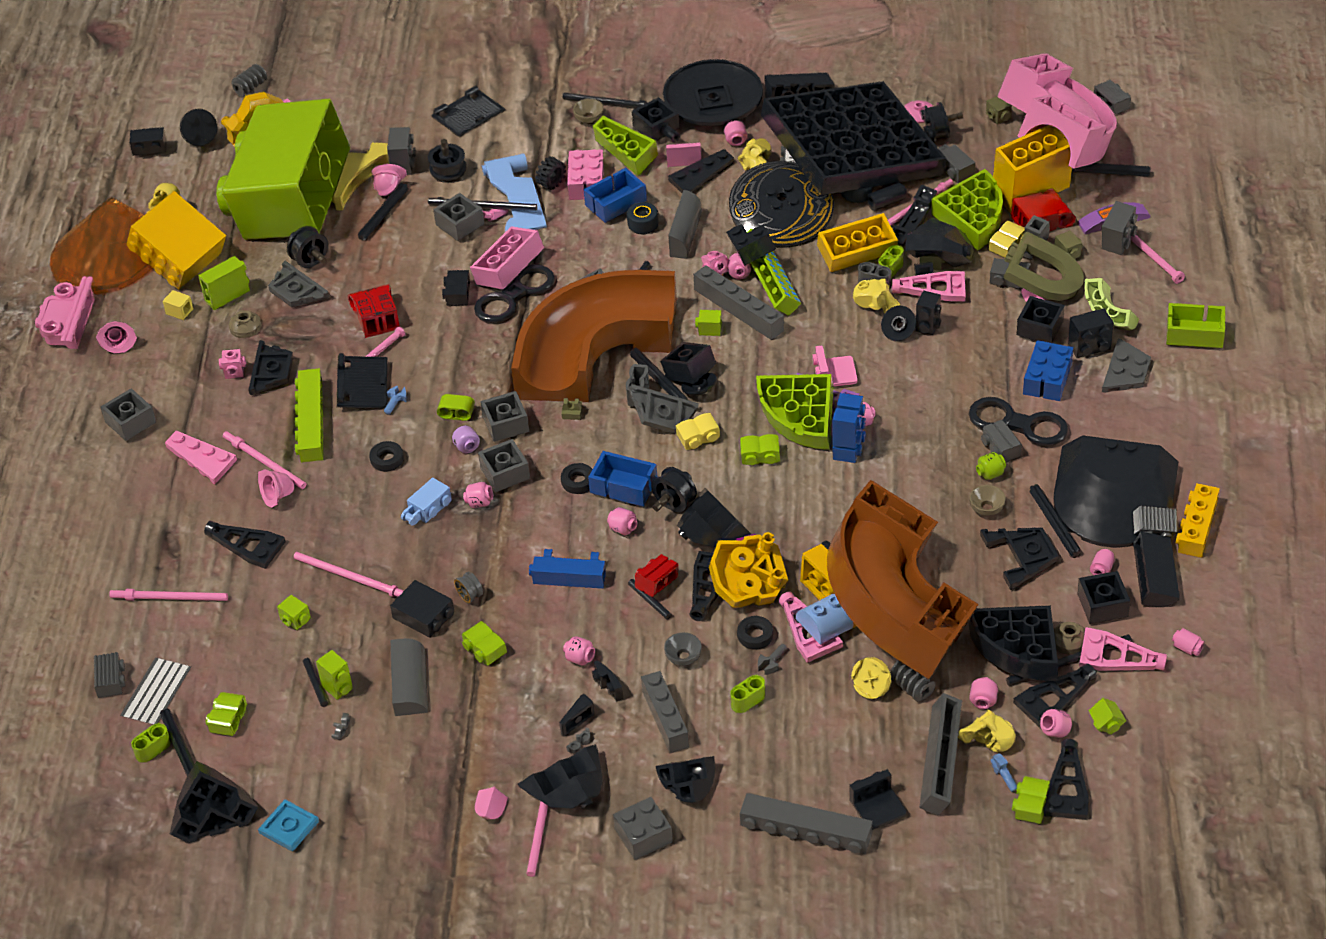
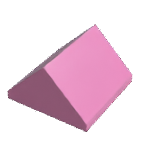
(683, 154)

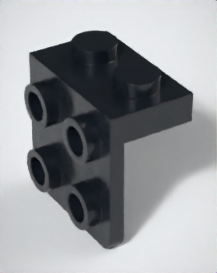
(876, 799)

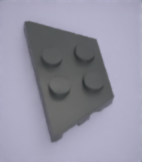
(295, 287)
(1127, 368)
(661, 409)

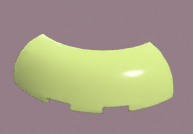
(1098, 297)

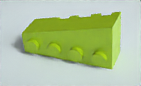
(627, 145)

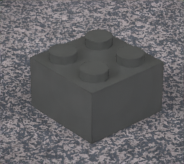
(401, 148)
(458, 216)
(1119, 228)
(128, 414)
(504, 416)
(504, 465)
(642, 828)

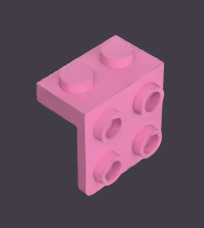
(840, 368)

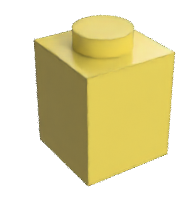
(178, 305)

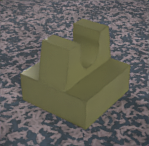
(572, 409)

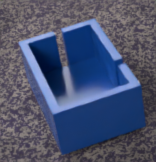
(612, 203)
(1050, 365)
(848, 427)
(622, 478)

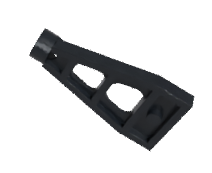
(263, 553)
(701, 603)
(1034, 706)
(1064, 805)

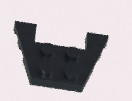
(1030, 548)

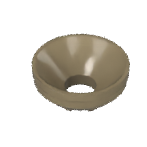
(588, 107)
(245, 328)
(987, 495)
(1068, 643)

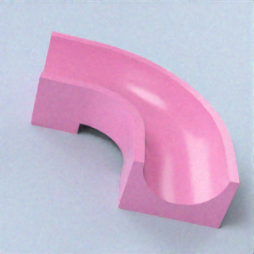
(1050, 97)

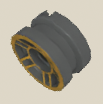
(468, 587)

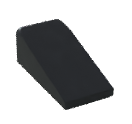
(577, 714)

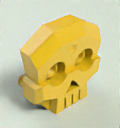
(240, 120)
(732, 574)

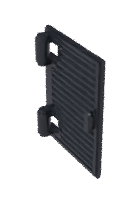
(467, 112)
(362, 382)

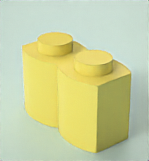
(1003, 239)
(698, 431)

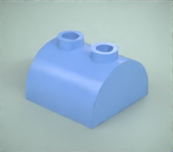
(824, 619)

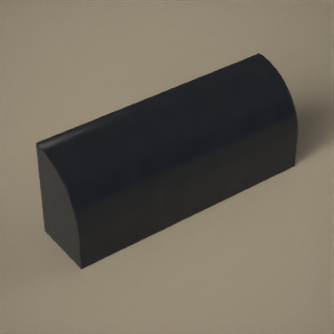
(1156, 570)

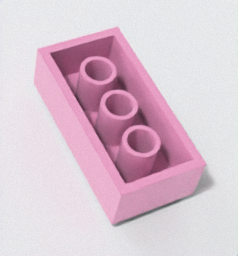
(507, 257)

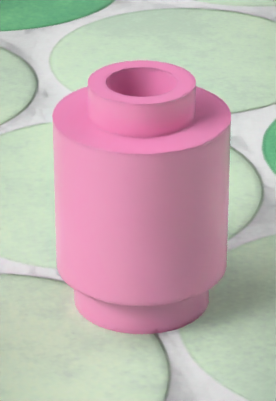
(1102, 562)
(1188, 642)

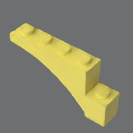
(358, 169)

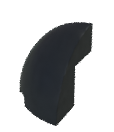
(688, 779)

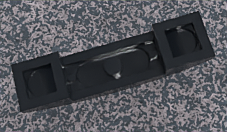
(915, 214)

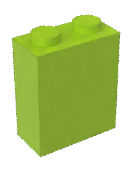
(224, 282)

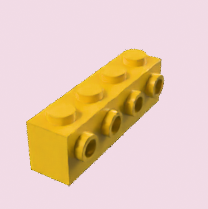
(1198, 520)

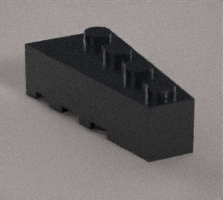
(791, 84)

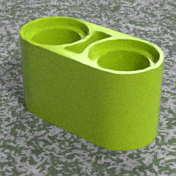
(892, 259)
(455, 407)
(747, 693)
(151, 742)

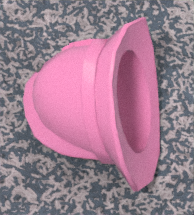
(387, 178)
(116, 337)
(274, 486)

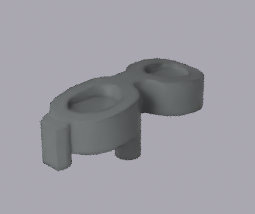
(341, 727)
(581, 739)

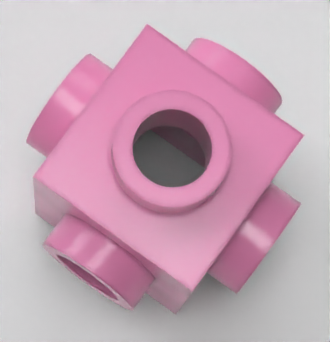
(716, 261)
(232, 363)

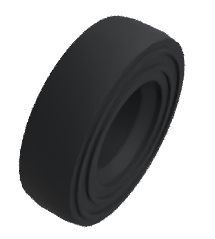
(386, 447)
(576, 469)
(755, 642)

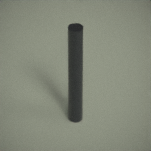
(651, 600)
(315, 682)

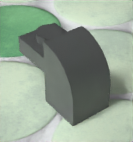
(1039, 228)

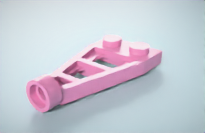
(954, 283)
(809, 648)
(1093, 649)

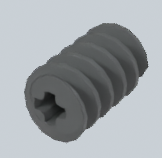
(248, 80)
(911, 681)

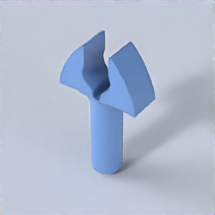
(392, 393)
(999, 765)

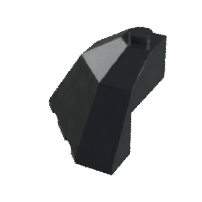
(941, 239)
(709, 521)
(568, 781)
(209, 805)

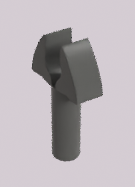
(773, 667)

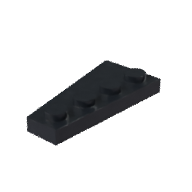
(698, 173)

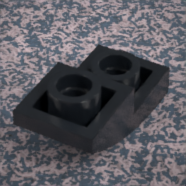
(607, 680)

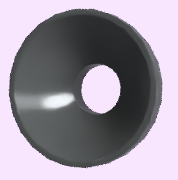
(681, 643)

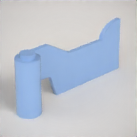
(516, 189)

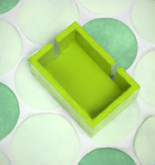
(1187, 326)

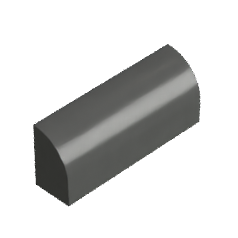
(684, 225)
(408, 677)

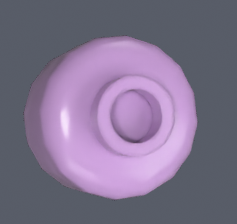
(465, 439)

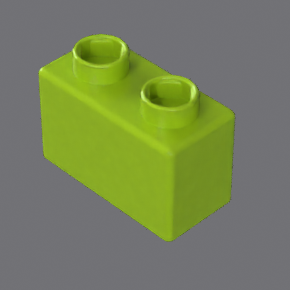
(284, 169)

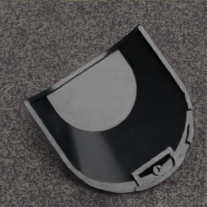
(1106, 481)

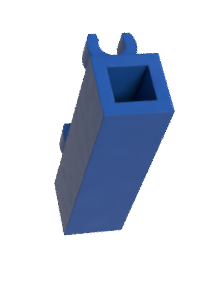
(567, 571)

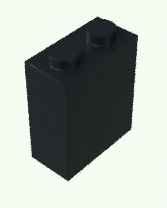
(422, 608)

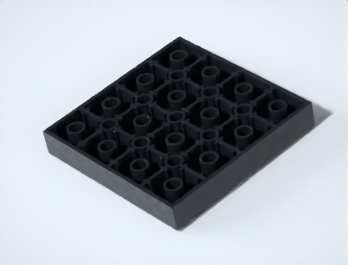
(852, 137)

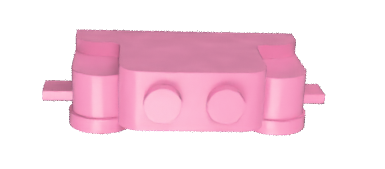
(66, 314)

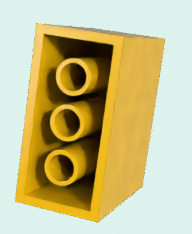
(1033, 164)
(176, 240)

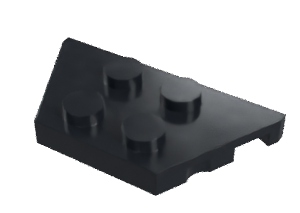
(270, 368)

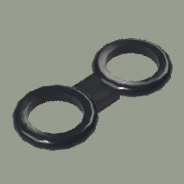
(513, 294)
(1020, 422)

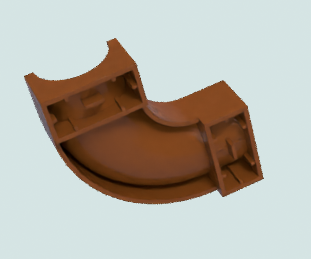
(582, 322)
(881, 586)

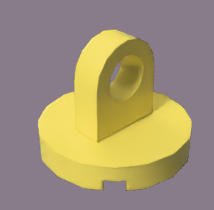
(871, 677)

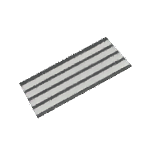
(155, 691)

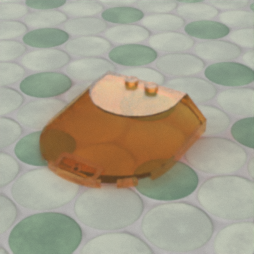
(100, 250)

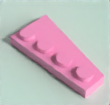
(205, 457)

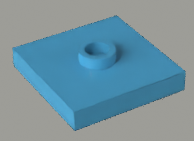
(288, 825)

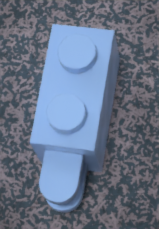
(427, 502)

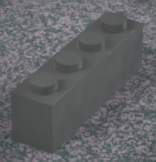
(665, 712)

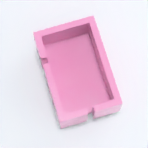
(584, 168)

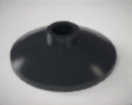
(893, 318)
(702, 386)

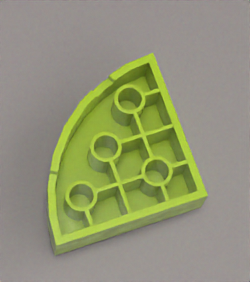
(972, 207)
(799, 407)

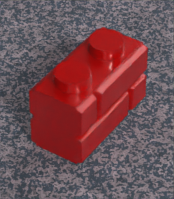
(656, 575)

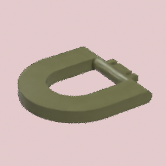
(1050, 289)

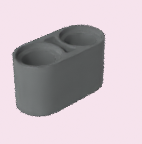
(871, 271)

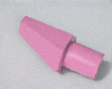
(494, 214)

